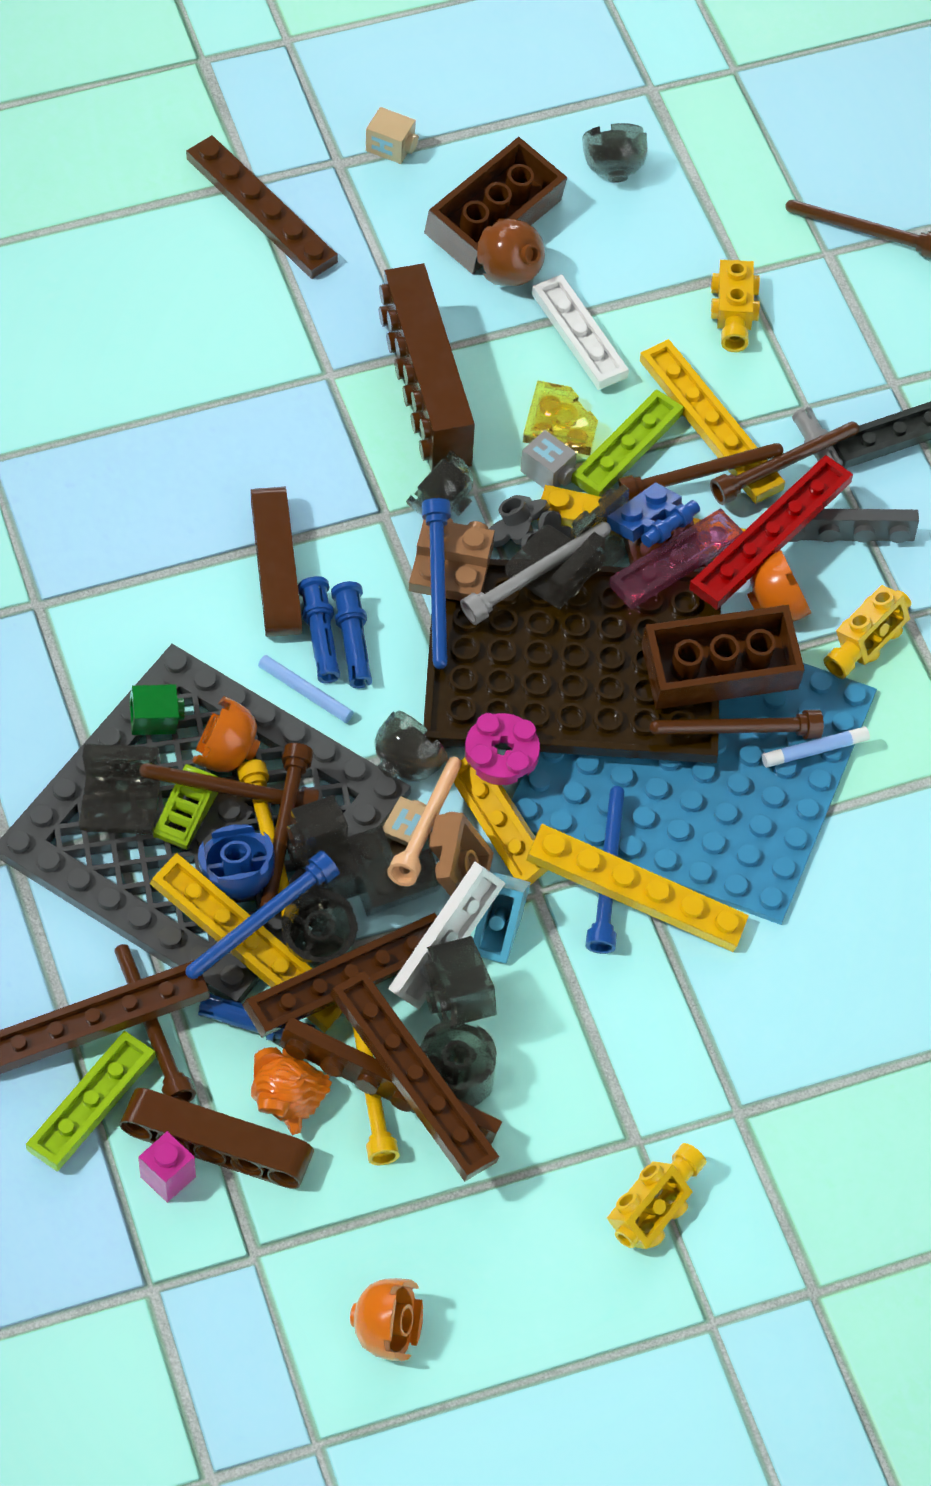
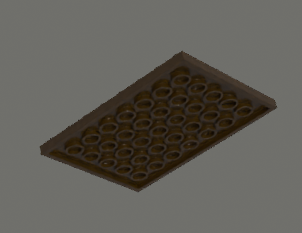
(565, 671)

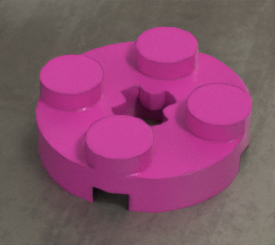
(506, 729)

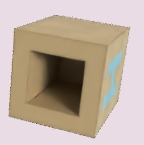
(391, 135)
(402, 823)

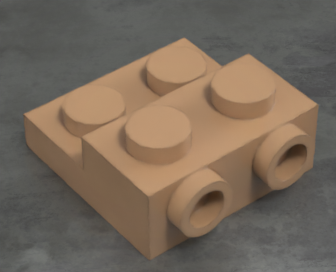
(466, 559)
(457, 848)

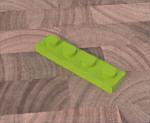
(627, 444)
(90, 1101)

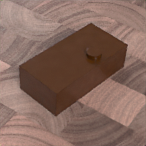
(509, 186)
(722, 657)

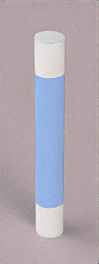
(815, 747)

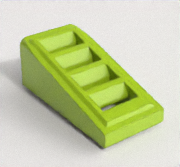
(176, 802)

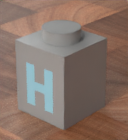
(548, 461)

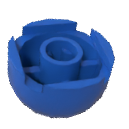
(238, 860)

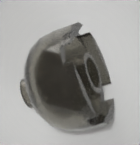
(615, 152)
(446, 481)
(406, 749)
(319, 927)

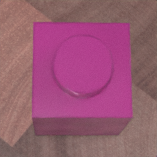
(167, 1166)

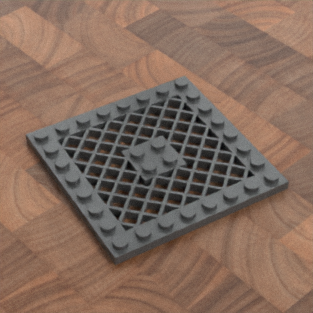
(29, 847)

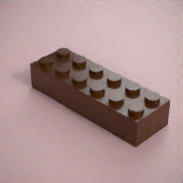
(426, 365)

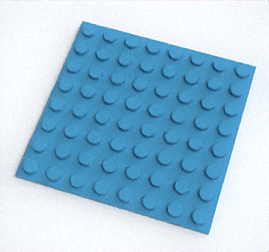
(712, 826)

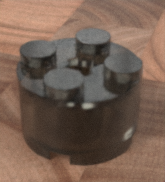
(463, 1058)

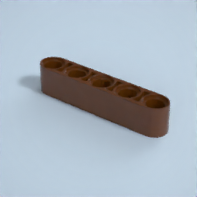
(276, 561)
(218, 1138)

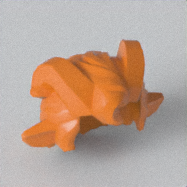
(287, 1087)

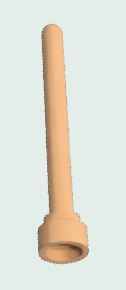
(406, 866)

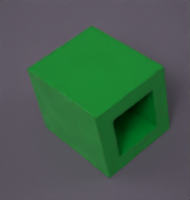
(155, 709)

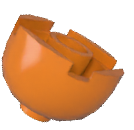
(776, 586)
(228, 738)
(388, 1318)

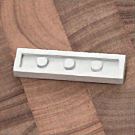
(580, 332)
(454, 922)

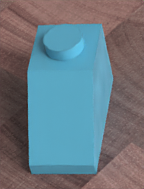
(500, 923)

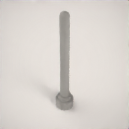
(478, 606)

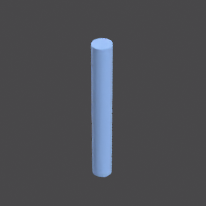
(305, 688)

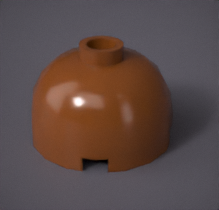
(510, 252)

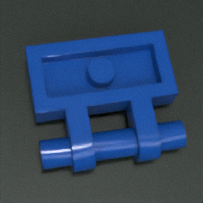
(652, 515)

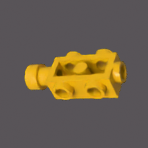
(735, 302)
(869, 628)
(656, 1199)

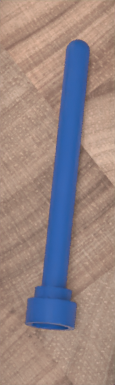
(436, 513)
(320, 870)
(601, 936)

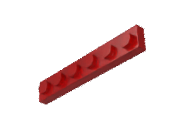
(770, 532)

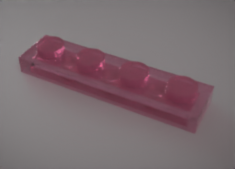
(675, 559)

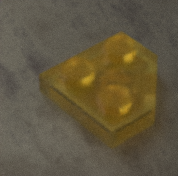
(562, 415)

